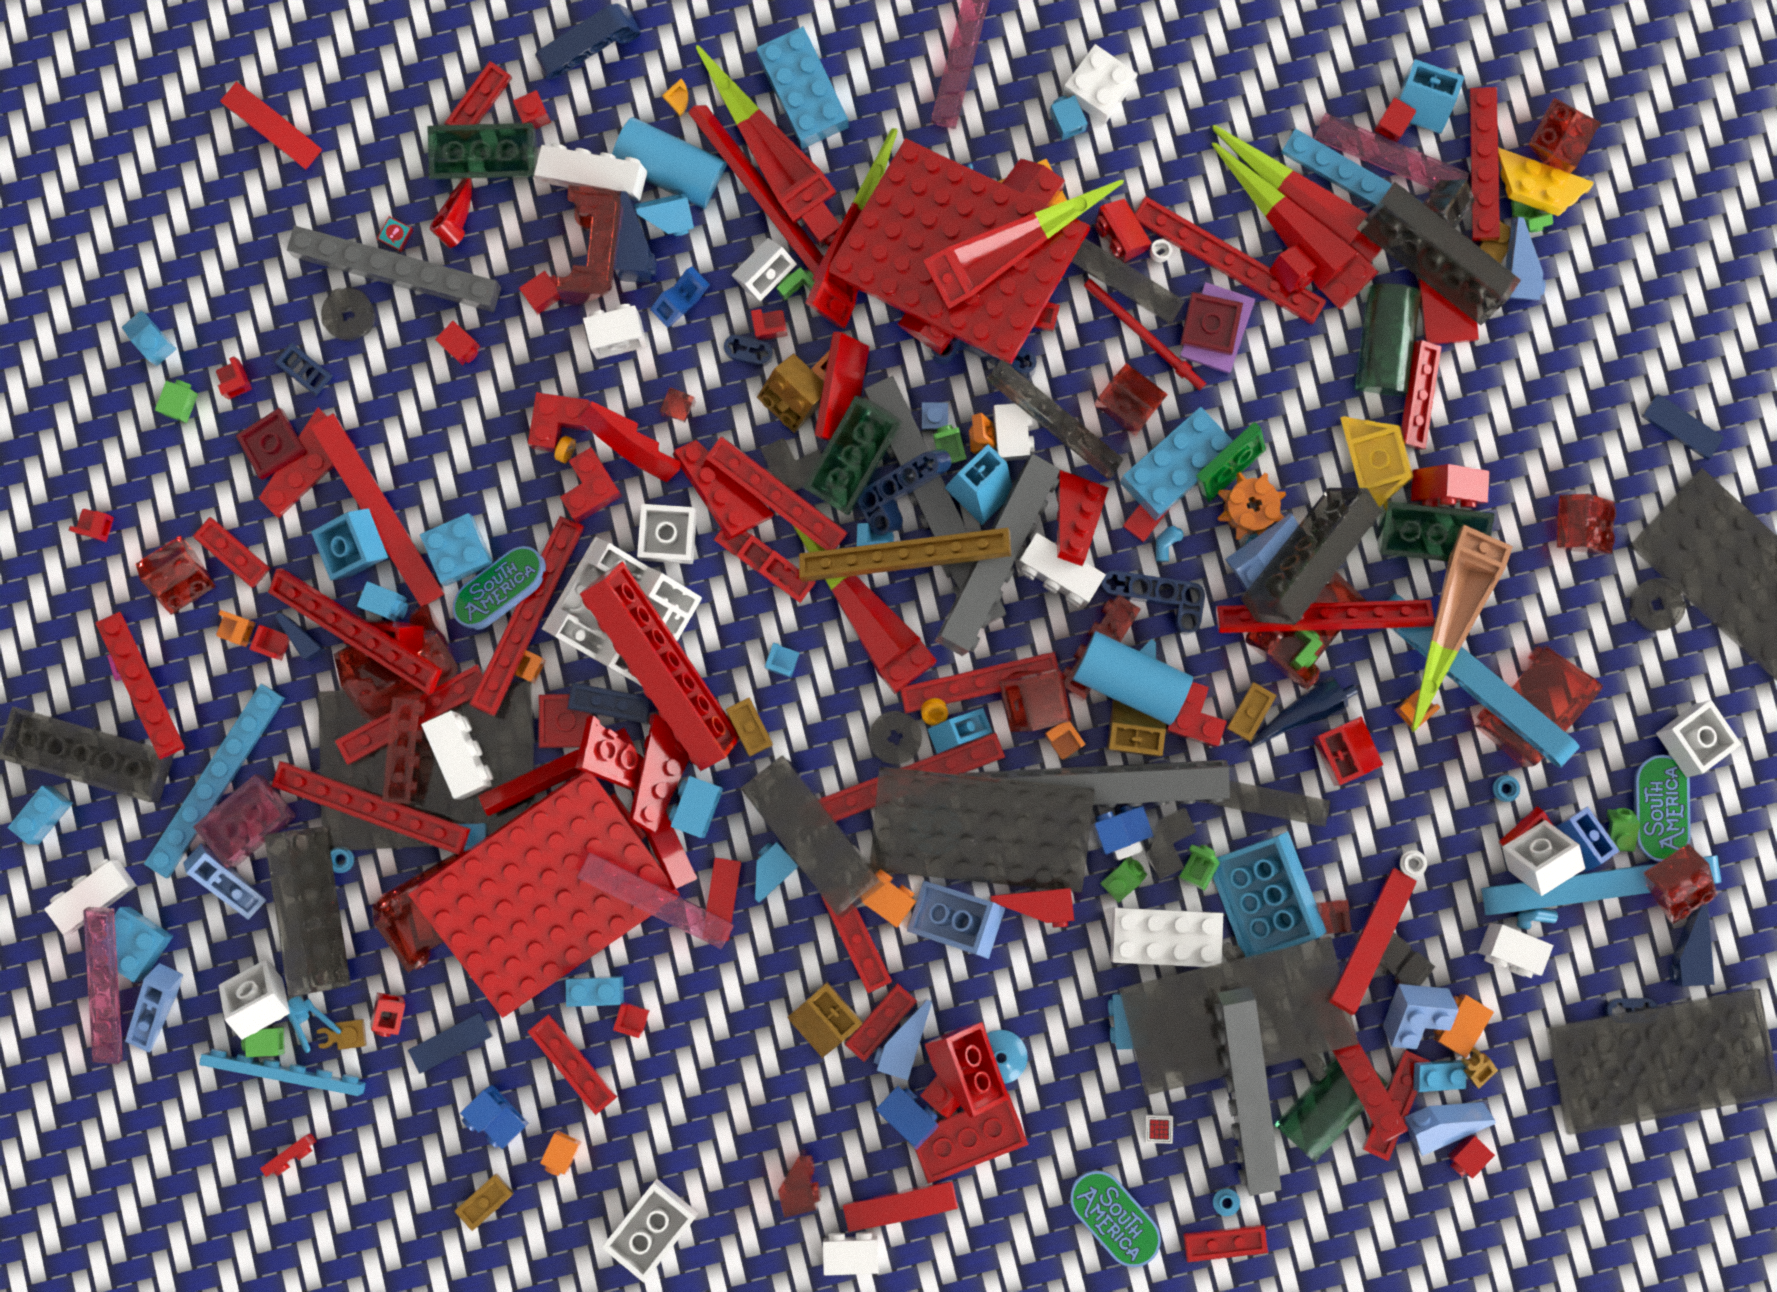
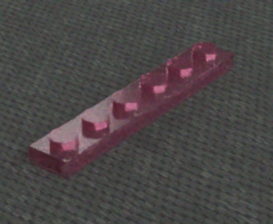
(959, 63)
(1385, 152)
(655, 900)
(103, 985)

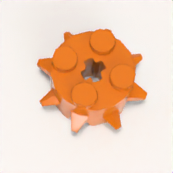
(1257, 491)

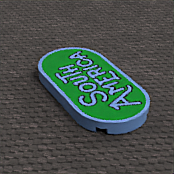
(499, 588)
(1661, 807)
(1115, 1218)

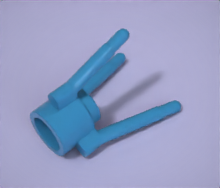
(299, 1014)

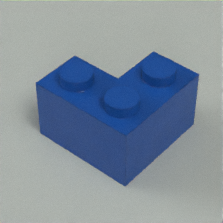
(1121, 829)
(495, 1116)

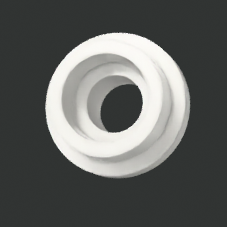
(1421, 863)

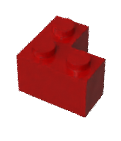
(549, 417)
(1450, 485)
(596, 487)
(1196, 725)

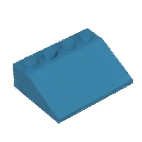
(1267, 896)

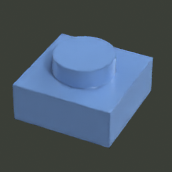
(934, 415)

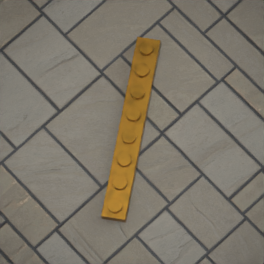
(905, 554)

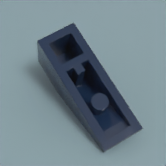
(1693, 954)

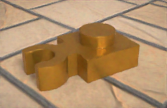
(351, 1035)
(1479, 1068)

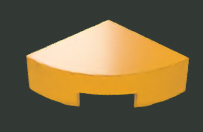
(677, 97)

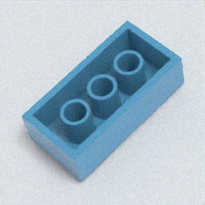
(802, 87)
(1172, 465)

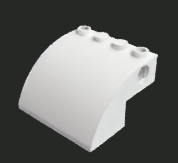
(579, 627)

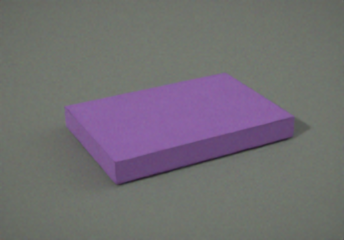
(1212, 359)

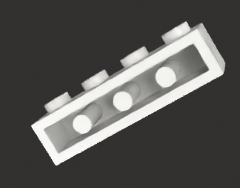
(581, 168)

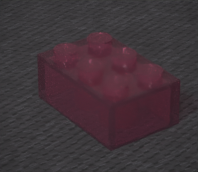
(242, 820)

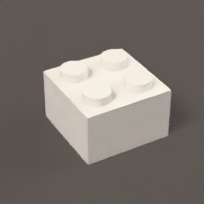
(1100, 84)
(615, 331)
(667, 534)
(1698, 738)
(1543, 857)
(1511, 947)
(253, 999)

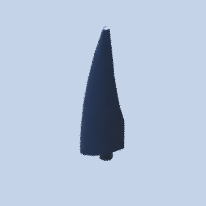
(1312, 706)

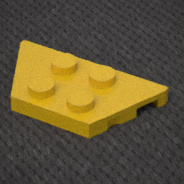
(1540, 184)
(1377, 457)

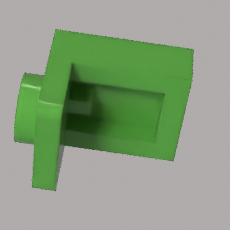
(1534, 218)
(793, 282)
(950, 440)
(1307, 654)
(1623, 828)
(1200, 866)
(1124, 878)

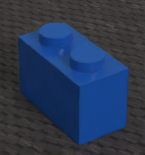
(1590, 835)
(908, 1117)

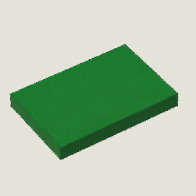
(1230, 461)

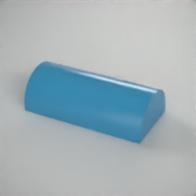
(671, 161)
(1133, 678)

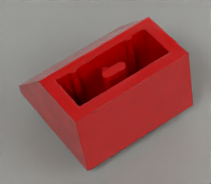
(1122, 230)
(1348, 751)

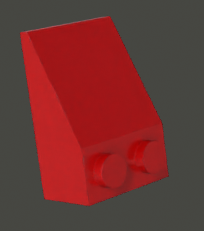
(968, 1068)

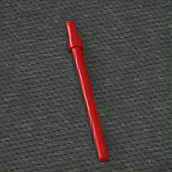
(1182, 369)

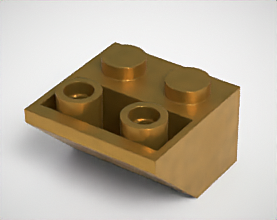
(792, 392)
(1135, 732)
(825, 1019)

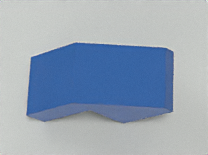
(680, 298)

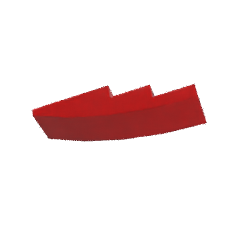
(270, 125)
(623, 438)
(766, 563)
(900, 1206)

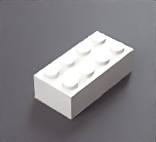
(1166, 937)

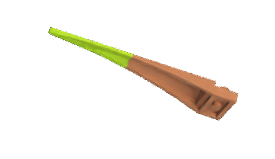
(1468, 582)

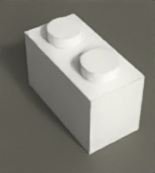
(764, 269)
(1012, 432)
(850, 1254)

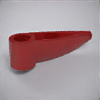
(453, 214)

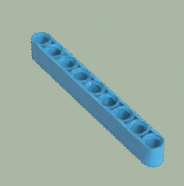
(1498, 698)
(1576, 889)

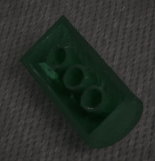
(482, 151)
(1388, 339)
(853, 454)
(1426, 529)
(1322, 1113)

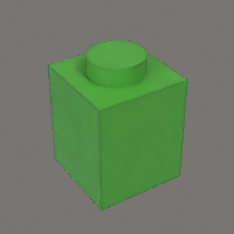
(176, 400)
(265, 1042)

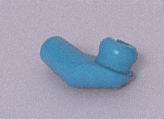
(1165, 540)
(1539, 915)

